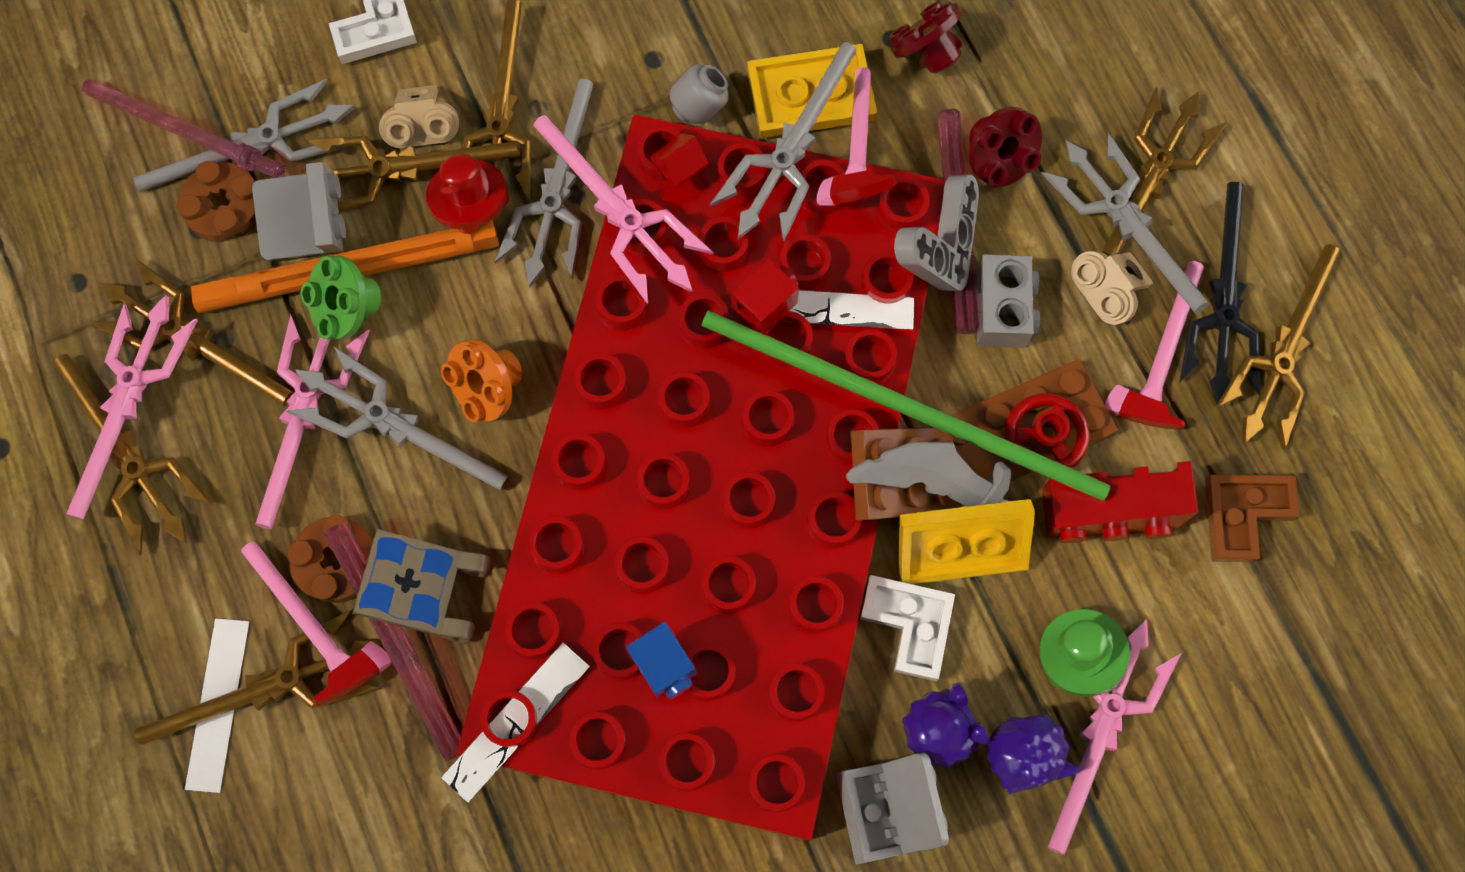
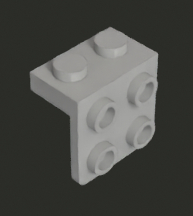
(299, 214)
(892, 808)

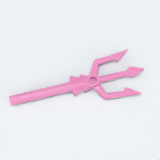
(623, 214)
(126, 393)
(301, 399)
(1103, 736)

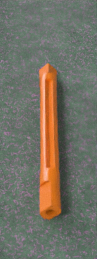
(368, 260)

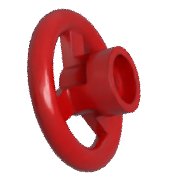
(1055, 420)

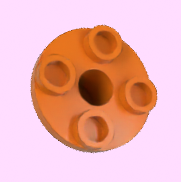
(481, 379)

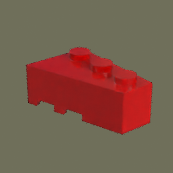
(1134, 504)

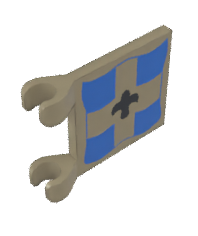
(412, 583)

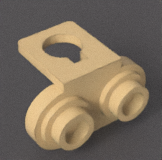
(418, 119)
(1109, 285)

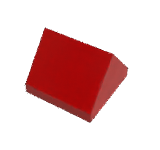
(680, 159)

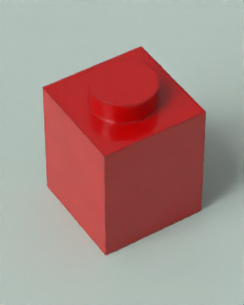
(765, 296)

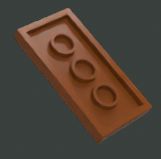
(991, 415)

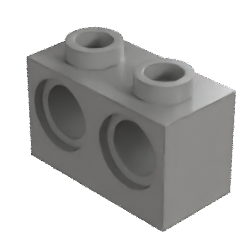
(998, 300)

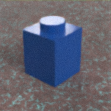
(662, 662)

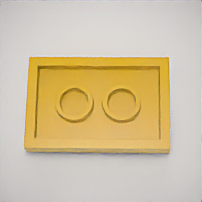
(786, 83)
(965, 541)

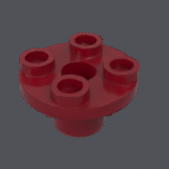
(930, 37)
(1005, 146)

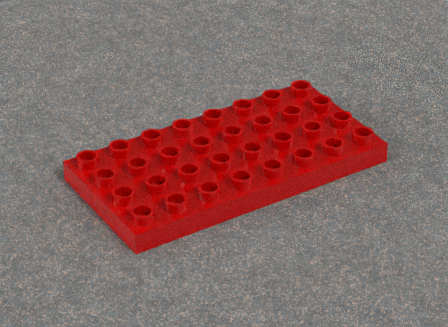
(705, 498)

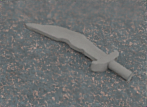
(938, 468)

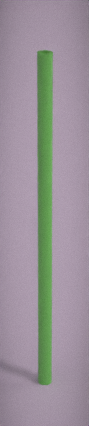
(906, 405)

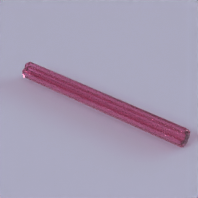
(953, 164)
(399, 649)

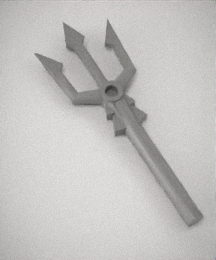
(263, 138)
(787, 152)
(554, 195)
(1126, 216)
(388, 421)

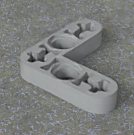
(946, 257)

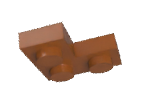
(1238, 503)

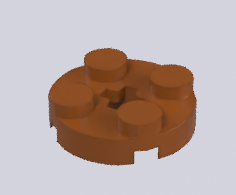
(204, 187)
(308, 559)

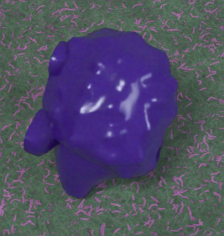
(943, 727)
(1029, 753)

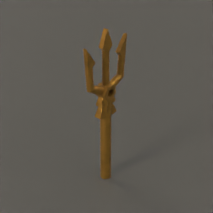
(503, 103)
(405, 164)
(1155, 170)
(199, 340)
(1283, 356)
(131, 462)
(259, 688)

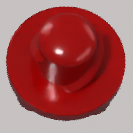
(466, 193)

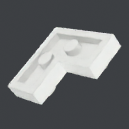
(377, 31)
(920, 614)

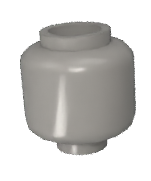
(699, 94)

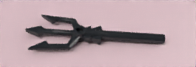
(1225, 303)

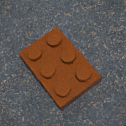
(884, 501)

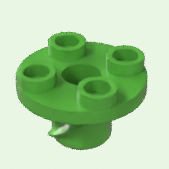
(339, 297)
(1084, 653)

